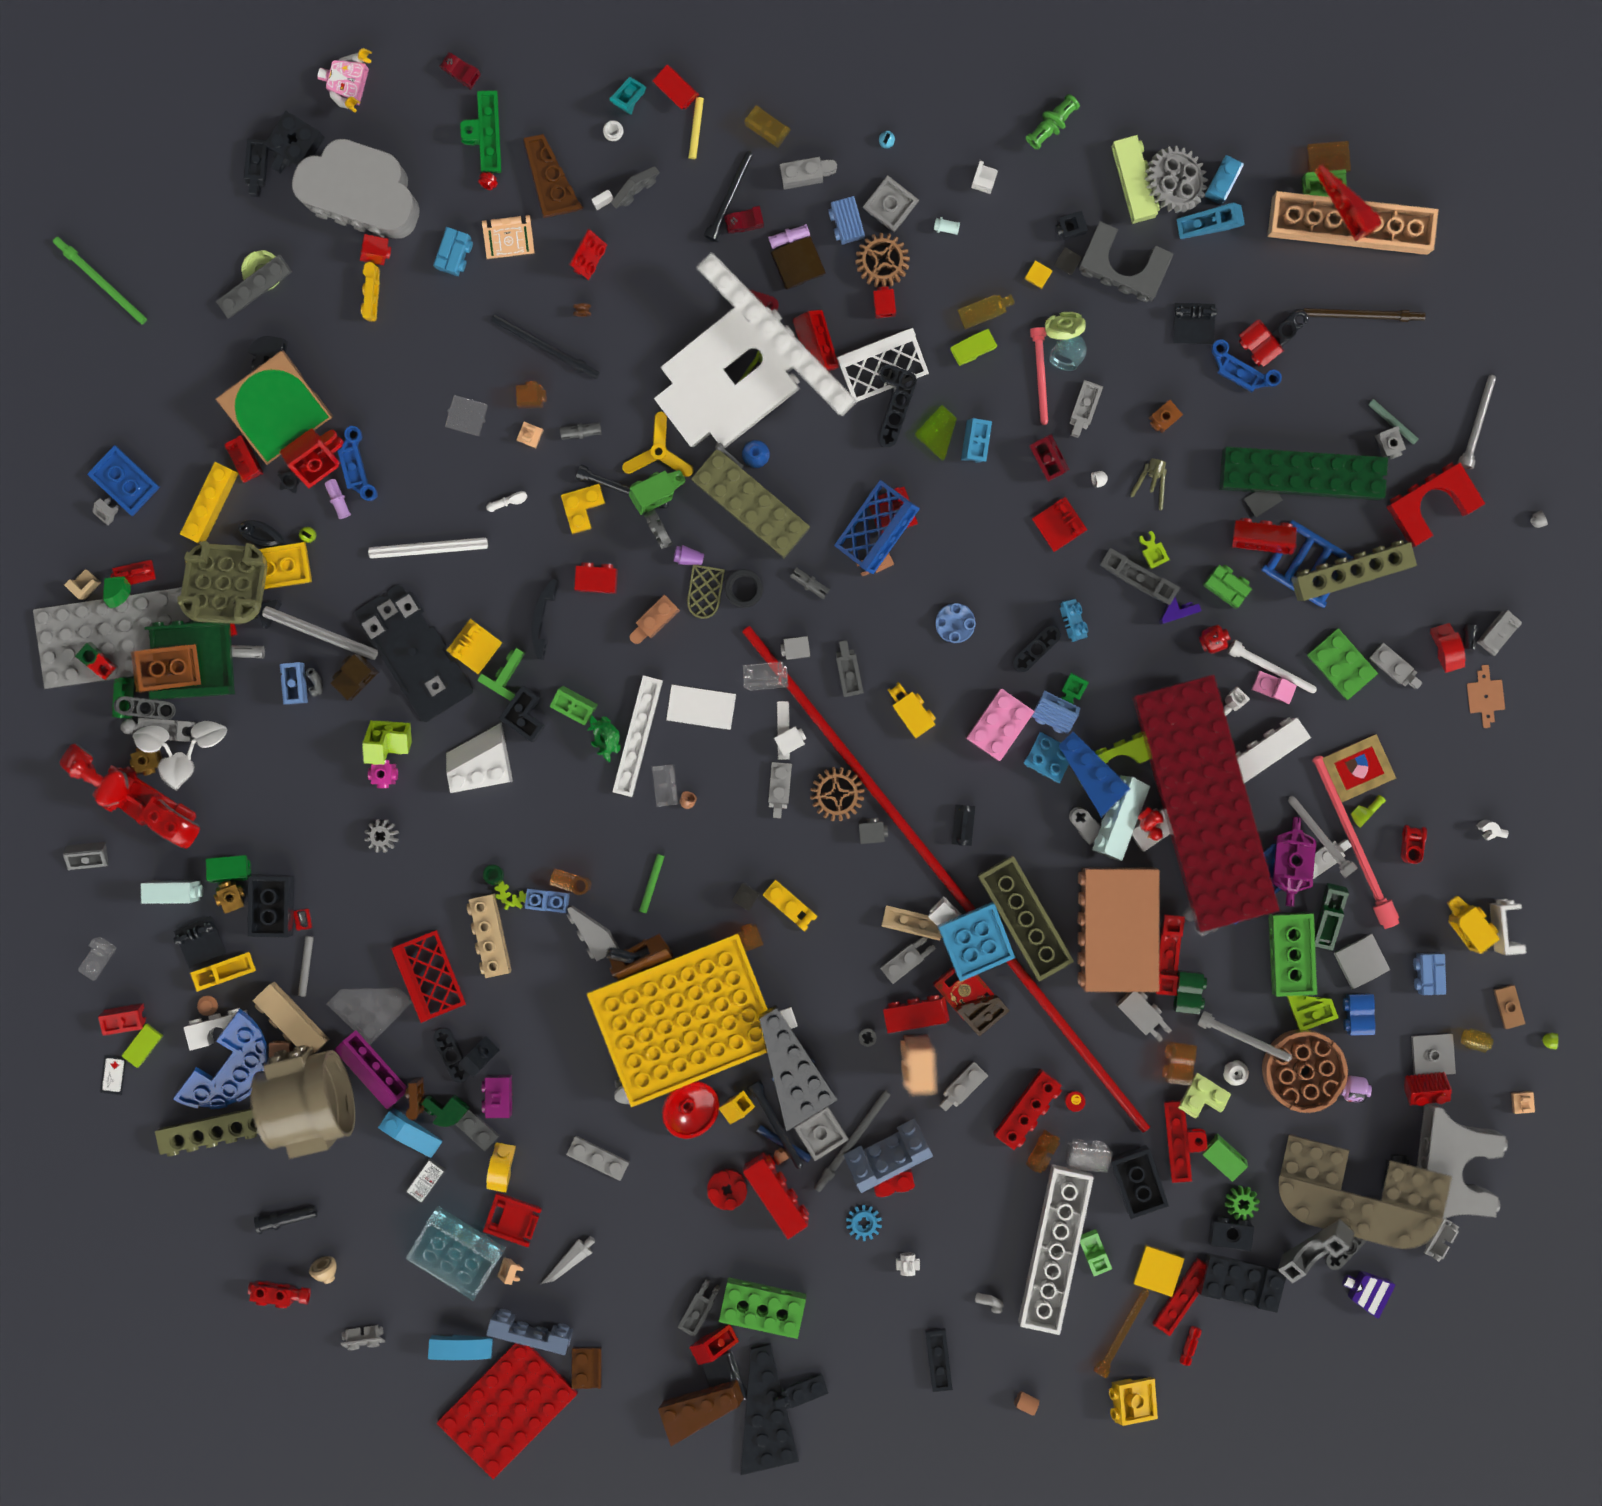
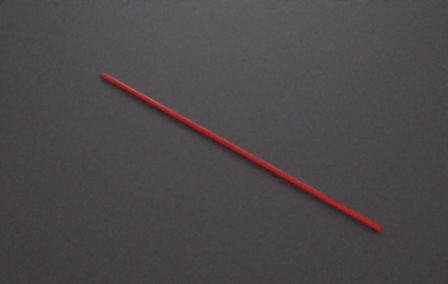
(948, 881)

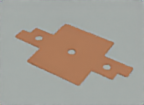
(1483, 687)

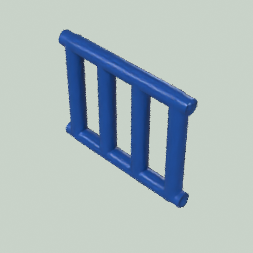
(1311, 538)

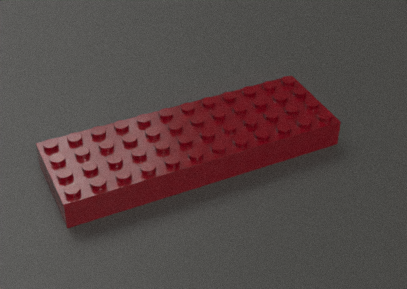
(1205, 803)

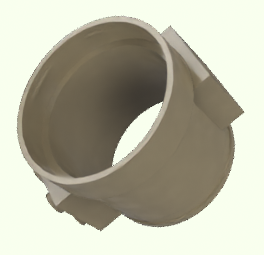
(303, 1101)

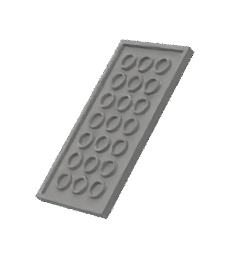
(114, 632)

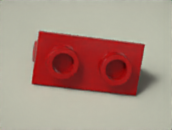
(136, 572)

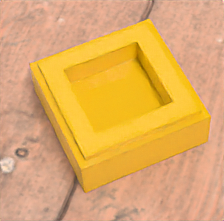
(1038, 274)

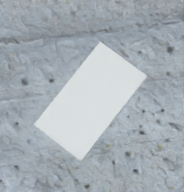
(701, 707)

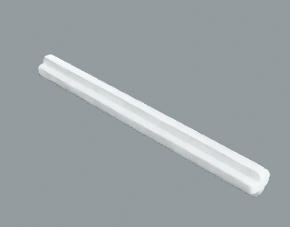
(428, 547)

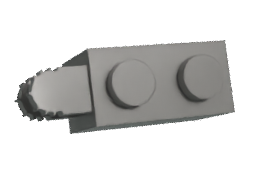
(806, 172)
(1142, 1013)

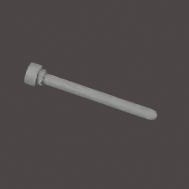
(1467, 458)
(1346, 866)
(1208, 1021)

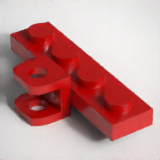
(1181, 1142)

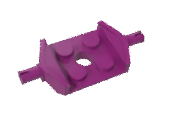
(1286, 875)

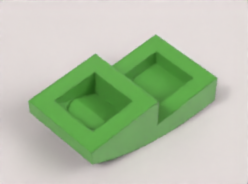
(1095, 1253)

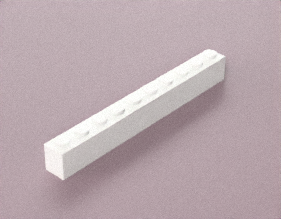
(777, 334)
(1251, 762)

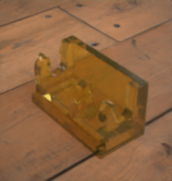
(767, 126)

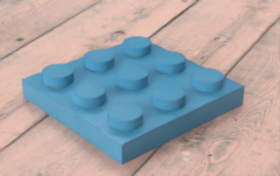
(976, 941)

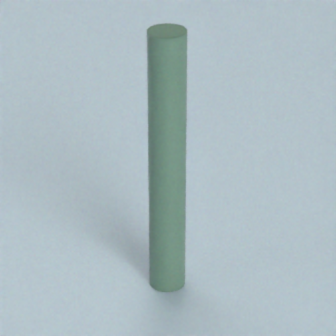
(1393, 421)

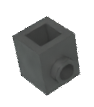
(872, 831)

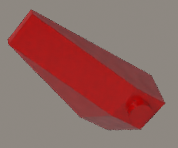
(1353, 210)

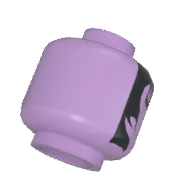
(1356, 1089)

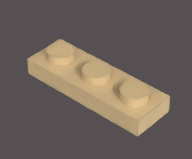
(910, 923)

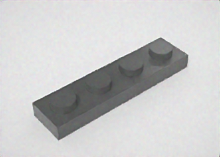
(254, 286)

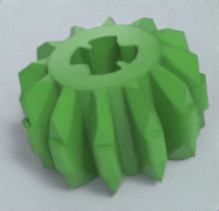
(1249, 1199)

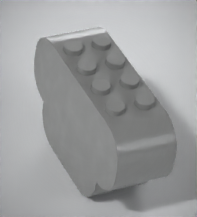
(358, 189)

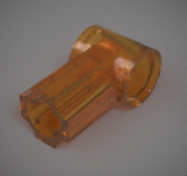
(568, 881)

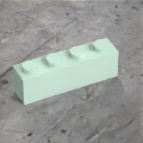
(1121, 820)

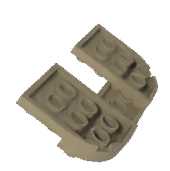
(1403, 1219)

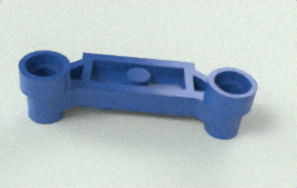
(1240, 372)
(353, 465)

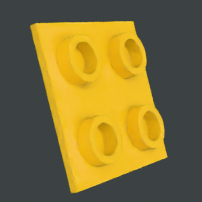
(474, 646)

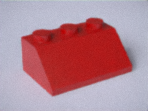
(1264, 536)

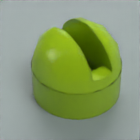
(309, 530)
(1551, 1040)

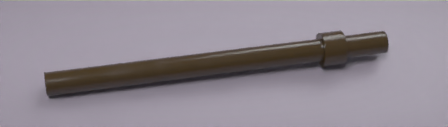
(1402, 316)

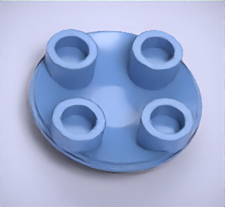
(955, 623)

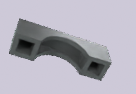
(1298, 1260)

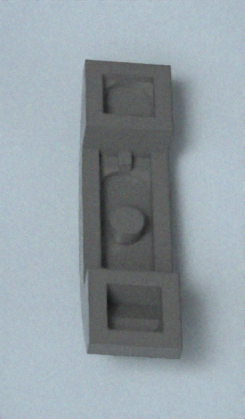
(1139, 577)

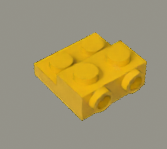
(1133, 1401)

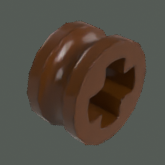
(582, 310)

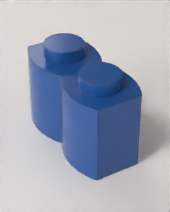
(1360, 1014)

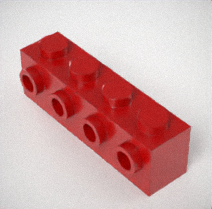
(1027, 1109)

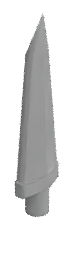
(572, 1257)

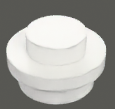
(613, 130)

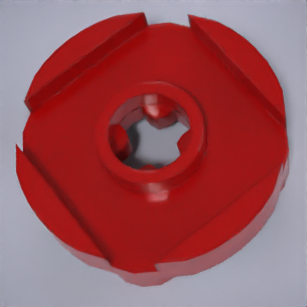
(730, 1200)

